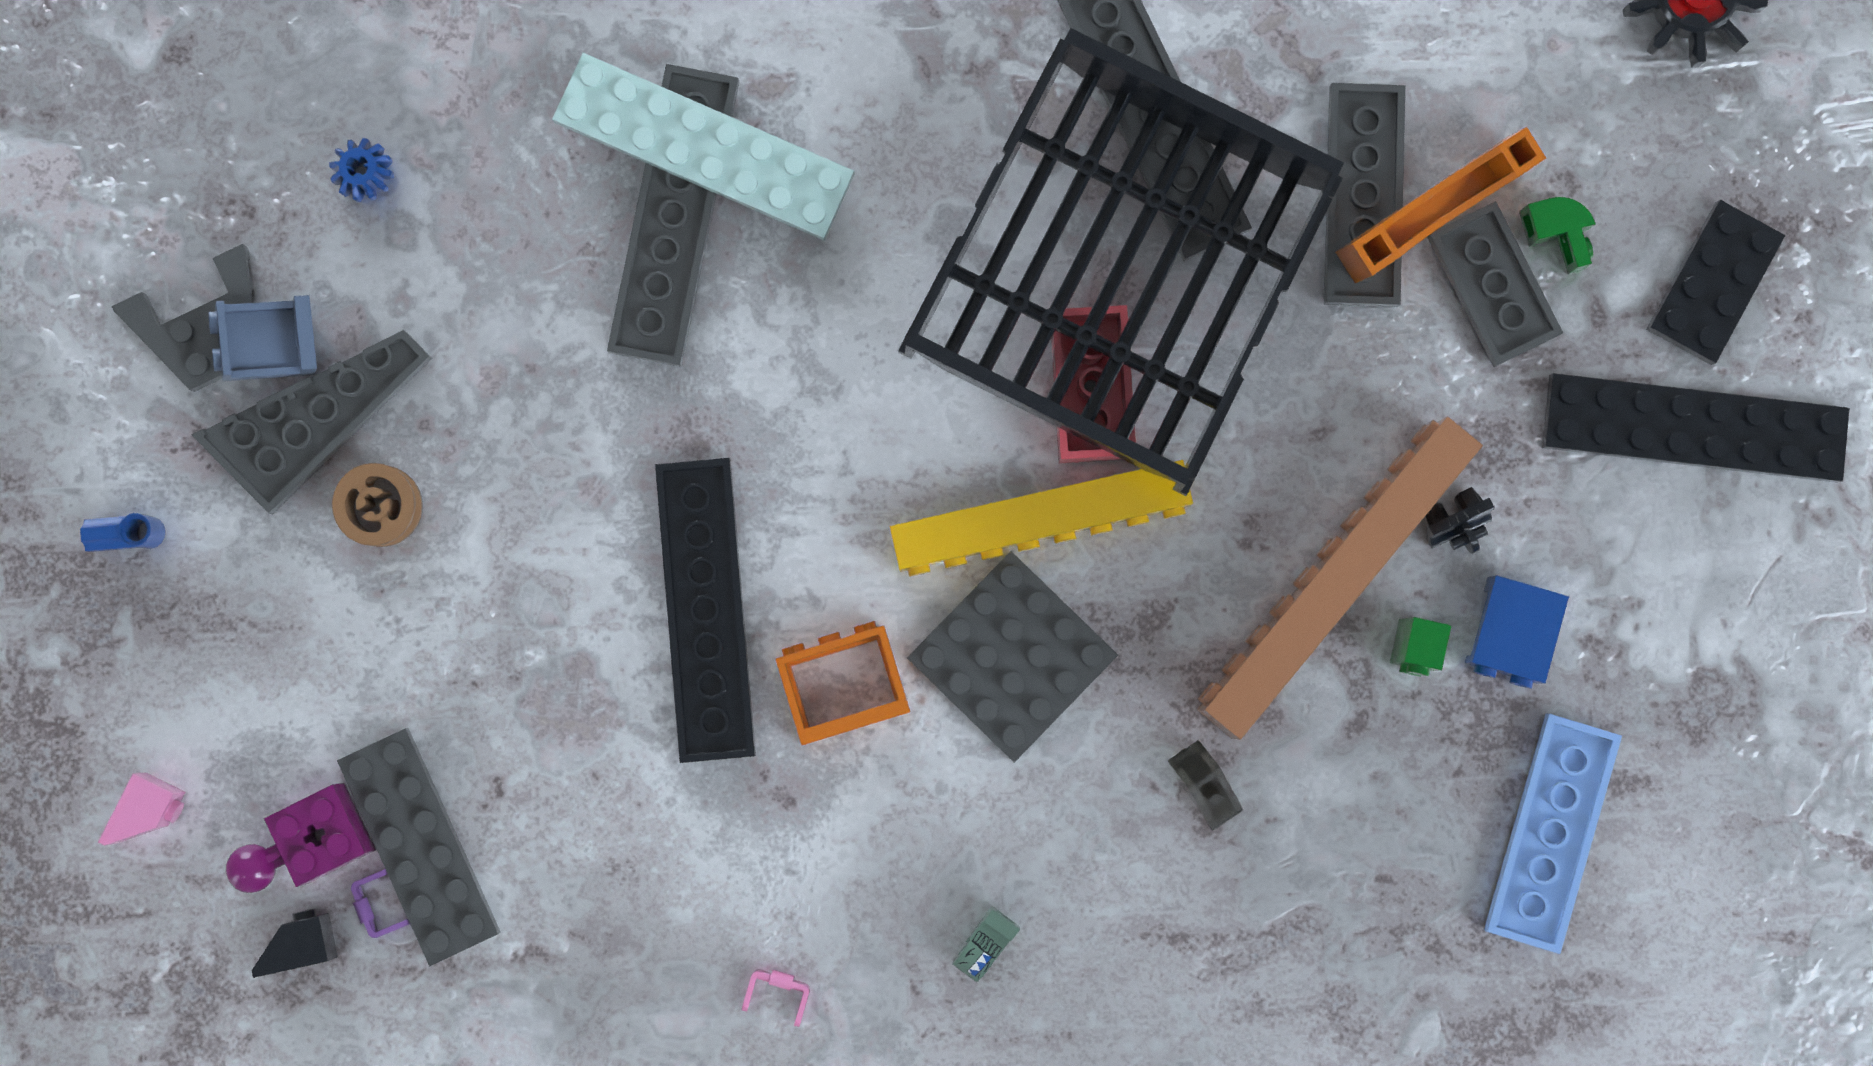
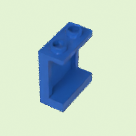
(1517, 631)

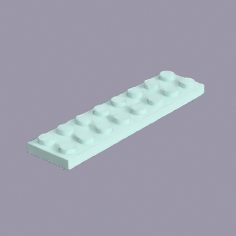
(703, 146)

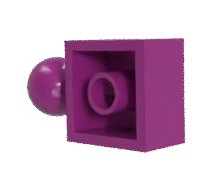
(296, 846)

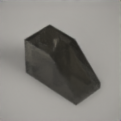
(1205, 784)

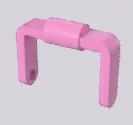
(779, 980)

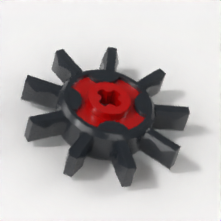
(1694, 22)

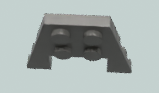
(186, 341)

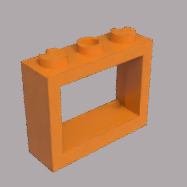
(830, 645)

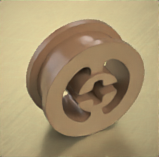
(361, 481)

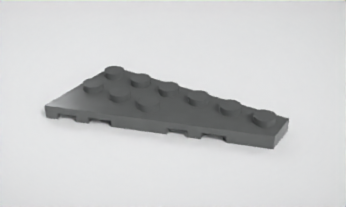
(298, 429)

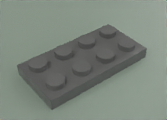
(1494, 284)

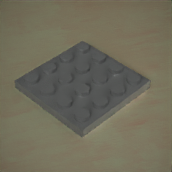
(1012, 656)

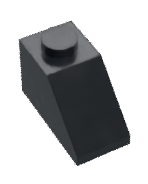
(298, 944)

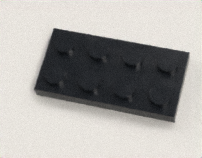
(1715, 282)

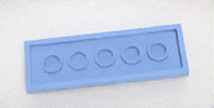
(1552, 833)

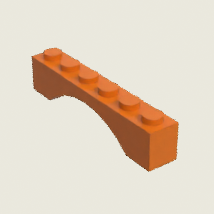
(1440, 205)

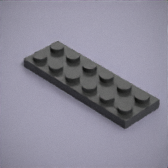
(1367, 136)
(418, 846)

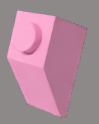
(143, 808)

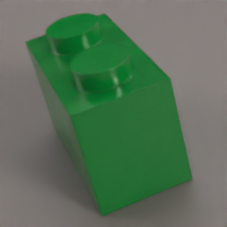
(1420, 646)

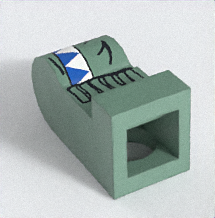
(985, 944)

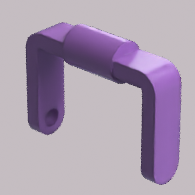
(365, 911)

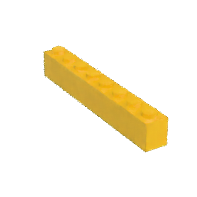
(1034, 518)

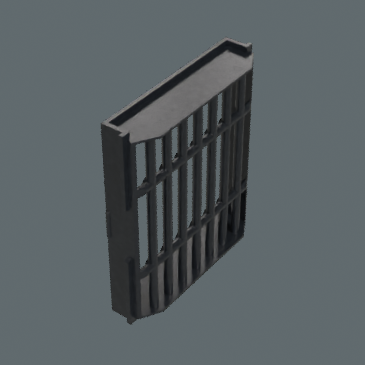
(1196, 116)

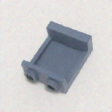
(263, 339)

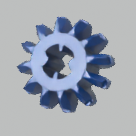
(367, 157)

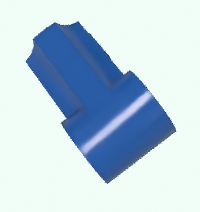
(121, 533)

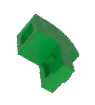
(1561, 220)

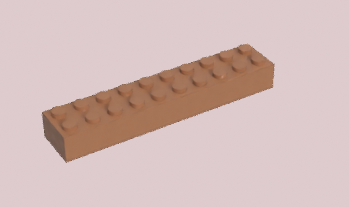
(1339, 577)

